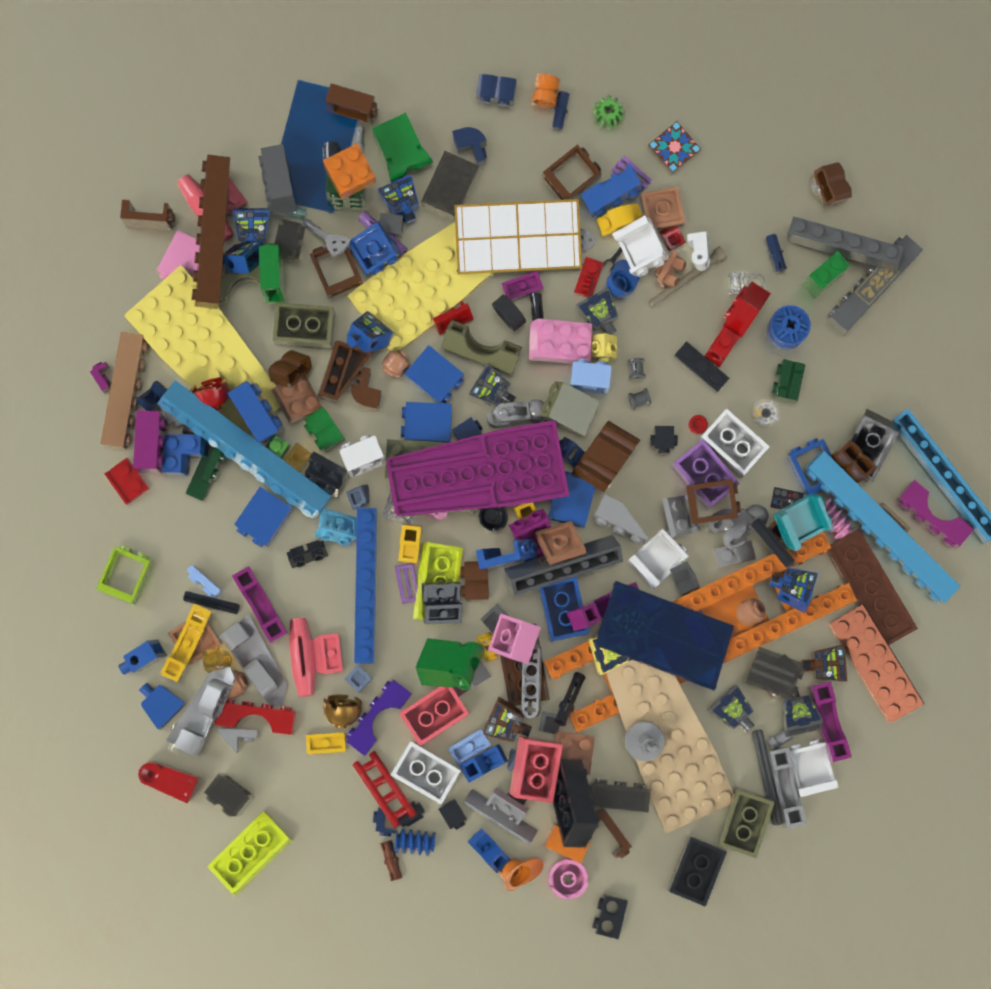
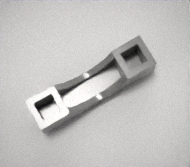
(786, 790)

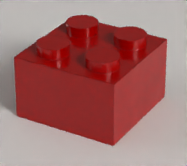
(745, 308)

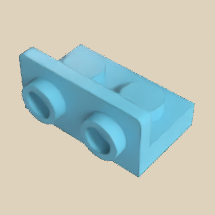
(336, 527)

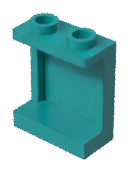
(803, 520)

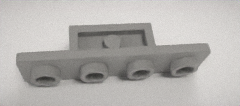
(503, 812)

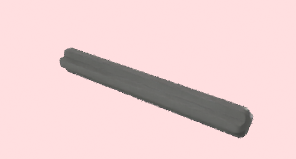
(767, 775)

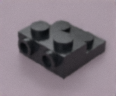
(326, 474)

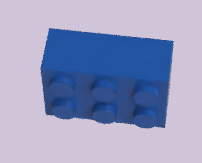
(256, 411)
(556, 602)

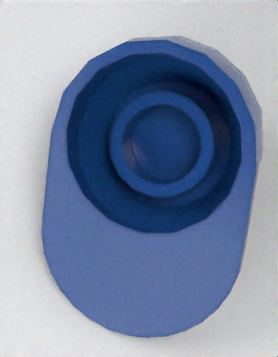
(621, 281)

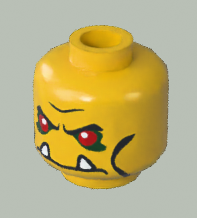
(485, 640)

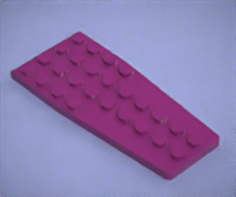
(480, 472)

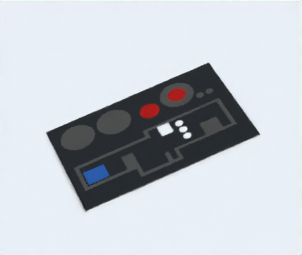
(783, 497)

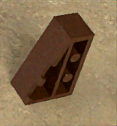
(341, 369)

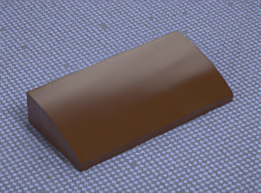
(513, 679)

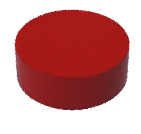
(698, 424)

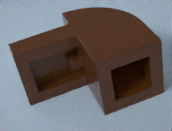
(363, 395)

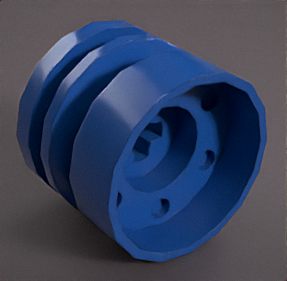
(788, 338)

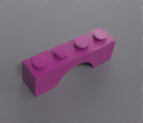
(916, 500)
(260, 604)
(591, 612)
(831, 730)

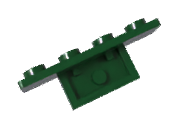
(205, 473)

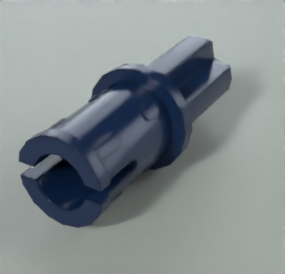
(560, 110)
(775, 252)

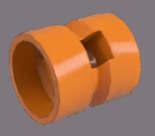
(545, 92)

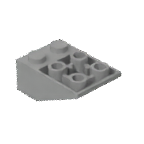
(616, 516)

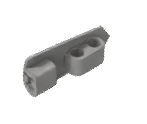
(255, 659)
(204, 708)

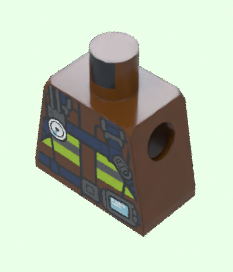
(828, 664)
(506, 722)

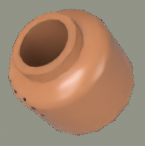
(396, 363)
(750, 612)
(239, 684)

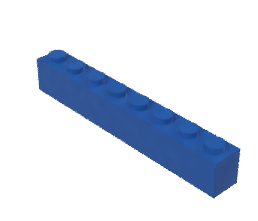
(365, 586)

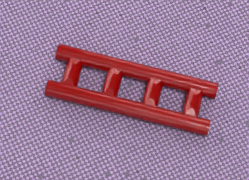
(396, 791)

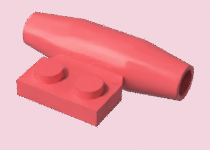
(191, 191)
(312, 656)

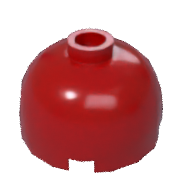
(213, 392)

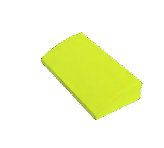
(437, 564)
(249, 853)

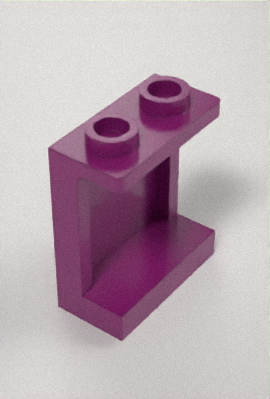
(527, 526)

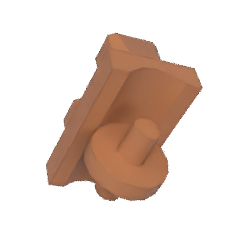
(665, 272)

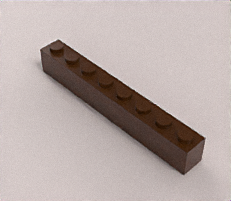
(211, 231)

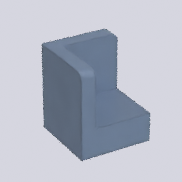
(358, 678)

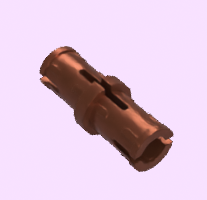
(391, 860)

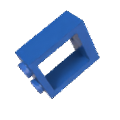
(797, 469)

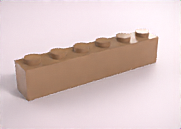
(123, 391)

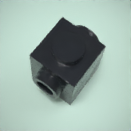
(663, 439)

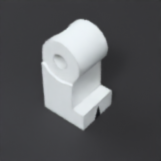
(701, 253)

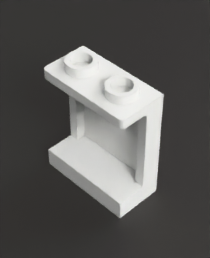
(641, 246)
(658, 557)
(812, 768)

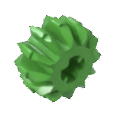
(604, 106)

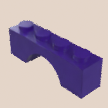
(363, 737)

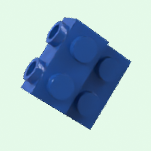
(374, 249)

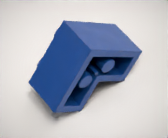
(179, 449)

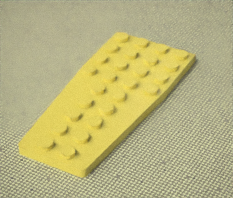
(417, 288)
(198, 341)

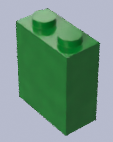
(271, 273)
(826, 274)

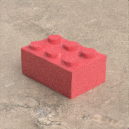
(434, 714)
(536, 769)

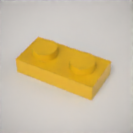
(326, 743)

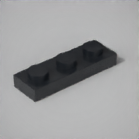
(701, 367)

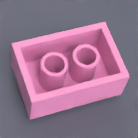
(559, 341)

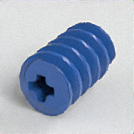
(415, 842)

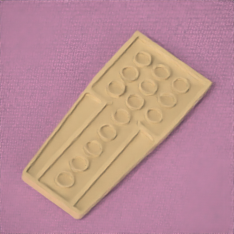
(687, 774)

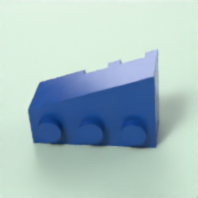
(612, 192)

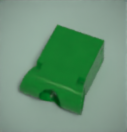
(400, 147)
(448, 663)

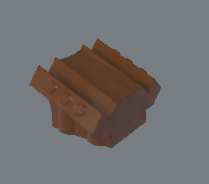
(606, 456)

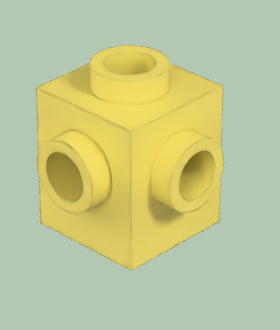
(603, 347)

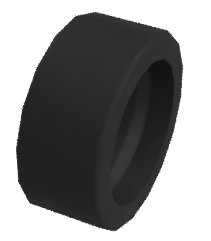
(508, 312)

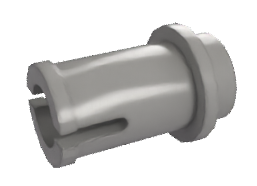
(778, 740)

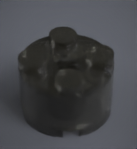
(288, 237)

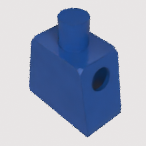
(160, 704)

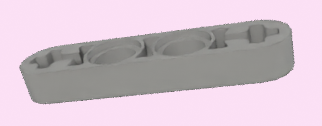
(534, 680)

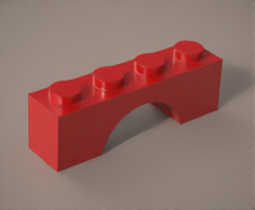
(281, 720)

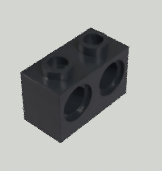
(615, 917)

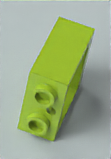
(102, 585)

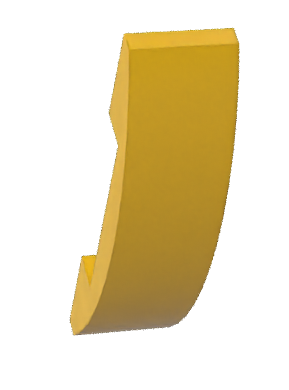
(186, 643)

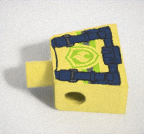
(604, 659)

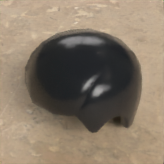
(493, 518)

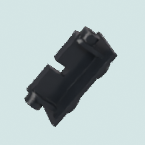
(315, 552)

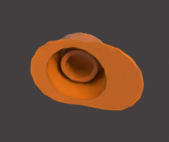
(519, 872)

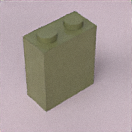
(569, 408)

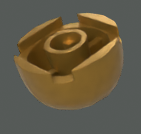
(341, 711)

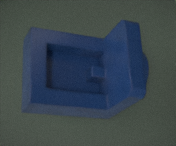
(152, 396)
(379, 819)

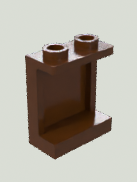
(147, 220)
(624, 847)

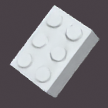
(734, 443)
(362, 456)
(425, 772)

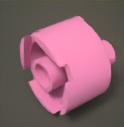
(569, 890)

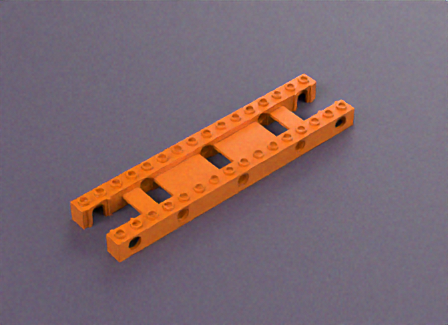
(721, 602)

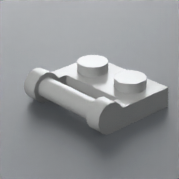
(676, 516)

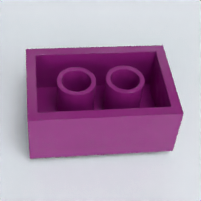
(149, 441)

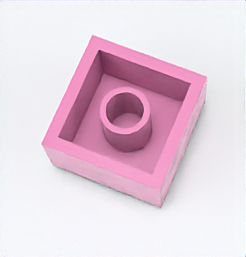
(514, 638)

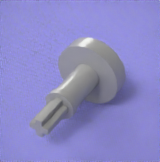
(644, 740)

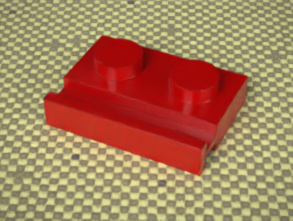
(126, 481)

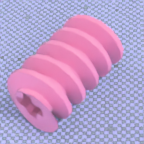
(839, 524)

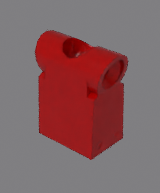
(168, 780)

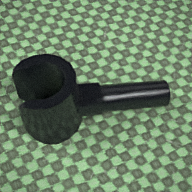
(613, 258)

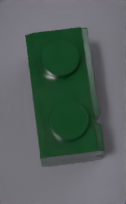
(789, 381)

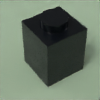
(453, 814)

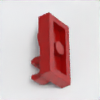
(588, 277)
(461, 314)

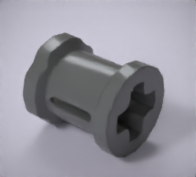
(636, 373)
(639, 398)

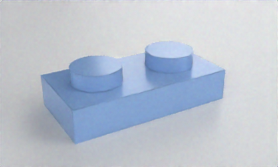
(209, 587)
(469, 747)

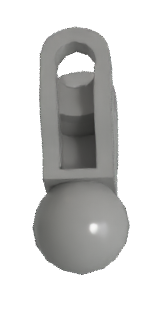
(515, 413)
(738, 528)

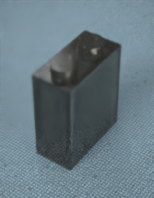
(775, 673)

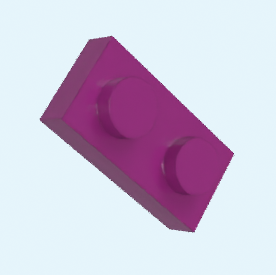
(522, 286)

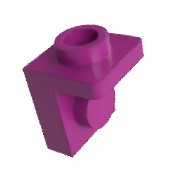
(102, 380)

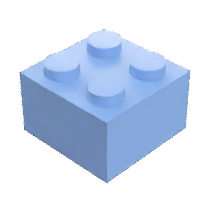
(591, 377)

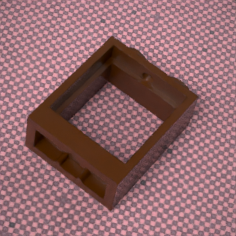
(351, 103)
(555, 184)
(340, 287)
(733, 489)

